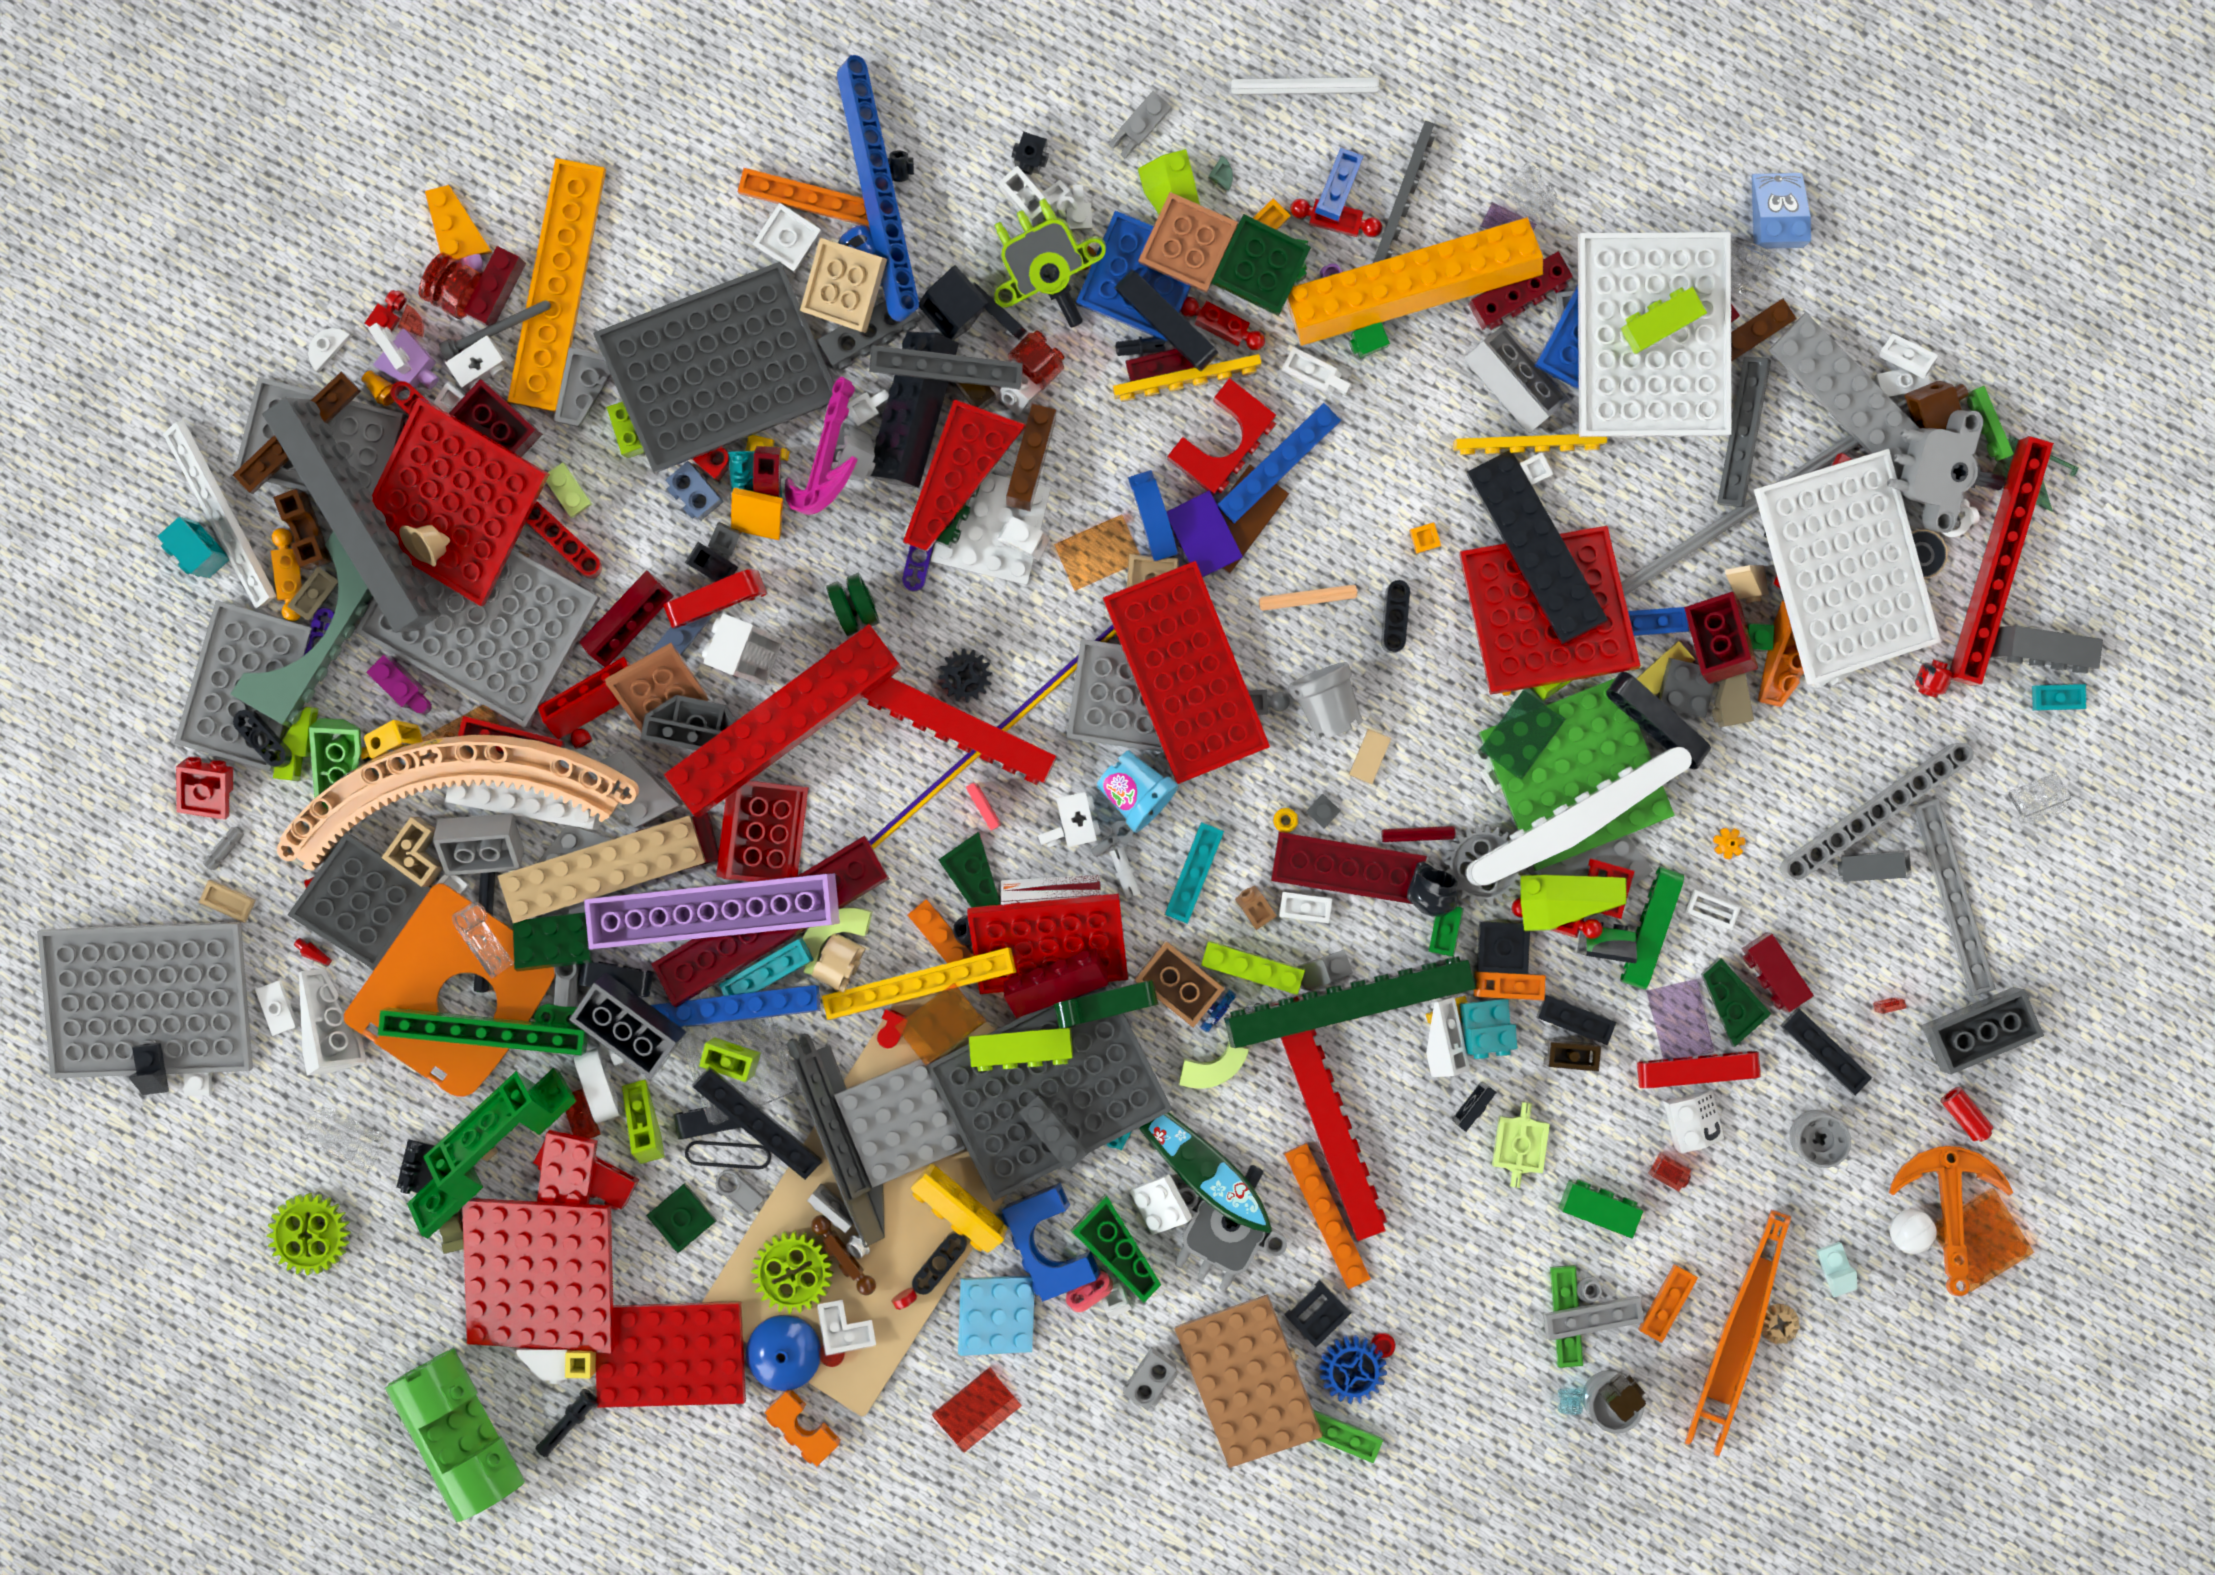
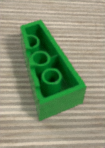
(1116, 1248)

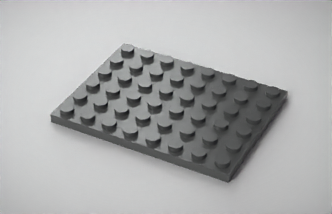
(716, 367)
(1096, 1095)

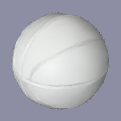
(1913, 1231)

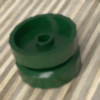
(850, 605)

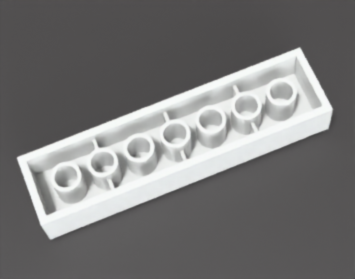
(742, 649)

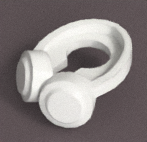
(1971, 516)

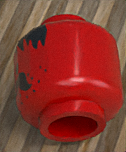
(1933, 678)

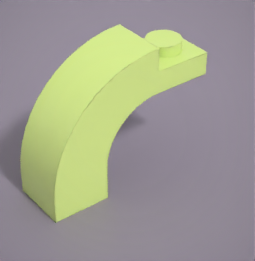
(852, 920)
(1215, 1072)

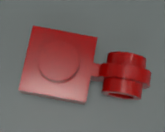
(385, 316)

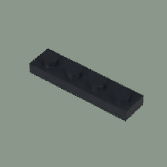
(1826, 1051)

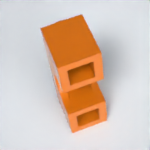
(814, 1444)

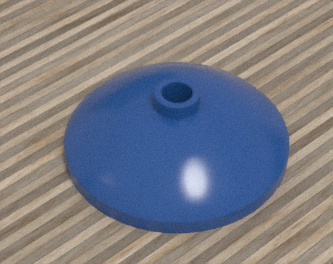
(787, 1336)

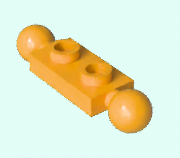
(285, 571)

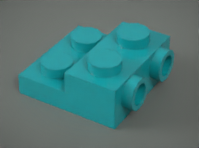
(1488, 1028)

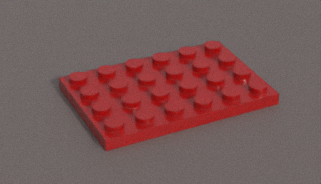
(1050, 932)
(673, 1356)

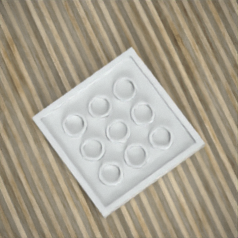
(977, 546)

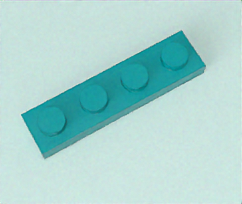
(1194, 872)
(769, 969)

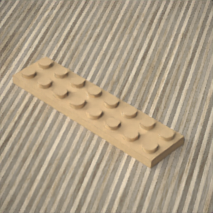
(601, 869)

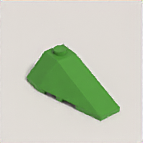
(334, 751)

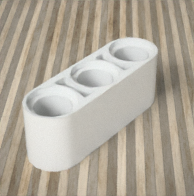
(596, 1085)

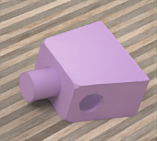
(419, 361)

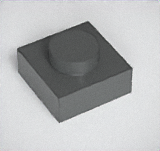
(724, 538)
(1323, 811)

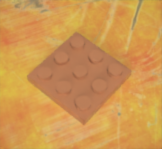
(1188, 242)
(652, 682)

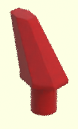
(311, 952)

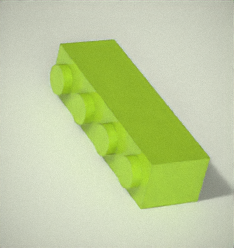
(1253, 967)
(1021, 1048)

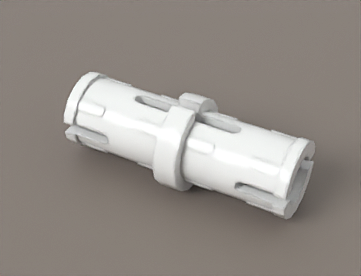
(1124, 872)

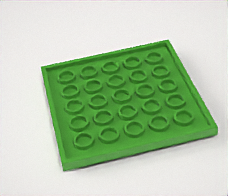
(1585, 751)

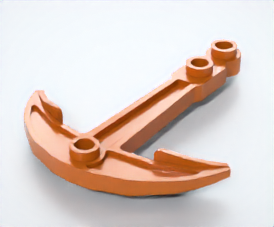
(1951, 1199)

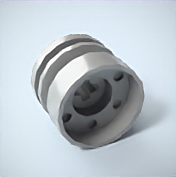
(1834, 1142)

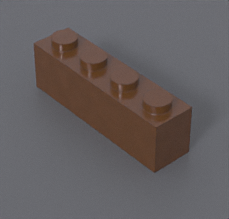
(1031, 457)

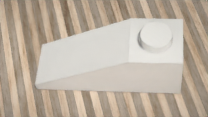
(1446, 1043)

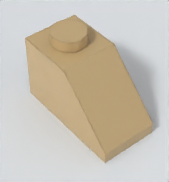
(1748, 582)

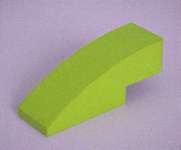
(298, 742)

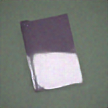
(1680, 1020)

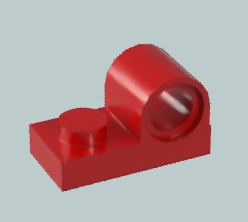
(706, 462)

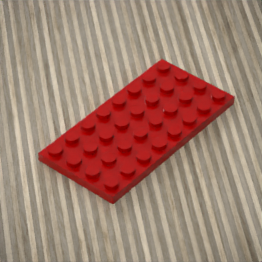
(1186, 672)

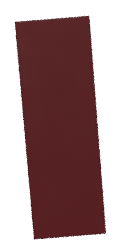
(1157, 365)

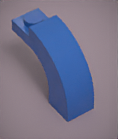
(1153, 515)

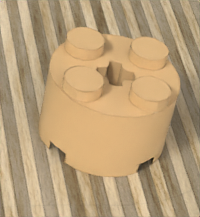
(838, 961)

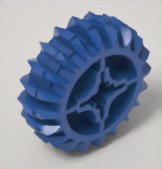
(1348, 1380)

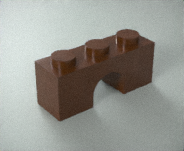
(309, 542)

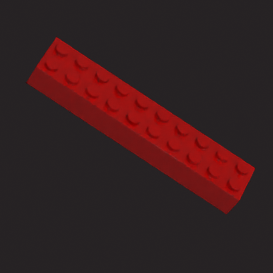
(782, 721)

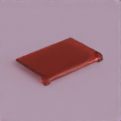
(976, 1410)

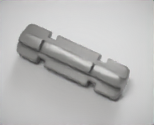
(223, 848)

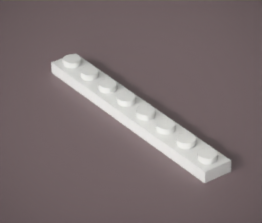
(219, 514)

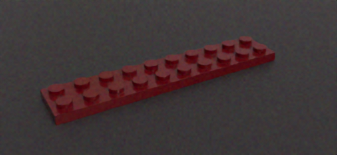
(711, 959)

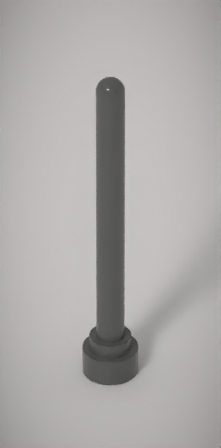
(452, 348)

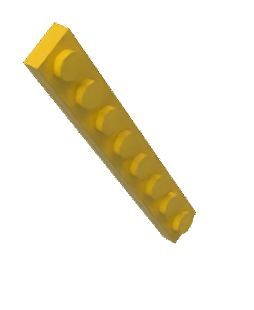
(919, 983)

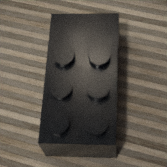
(627, 1025)

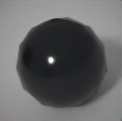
(962, 931)

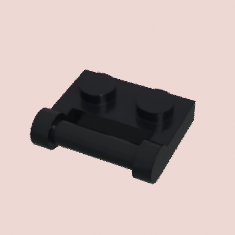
(1323, 1319)

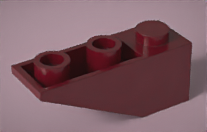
(767, 470)

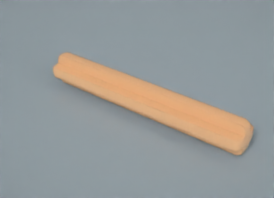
(1308, 597)

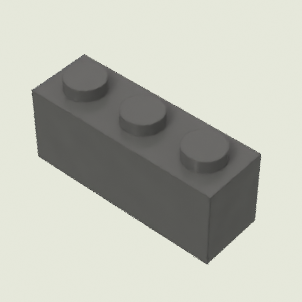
(1053, 1132)

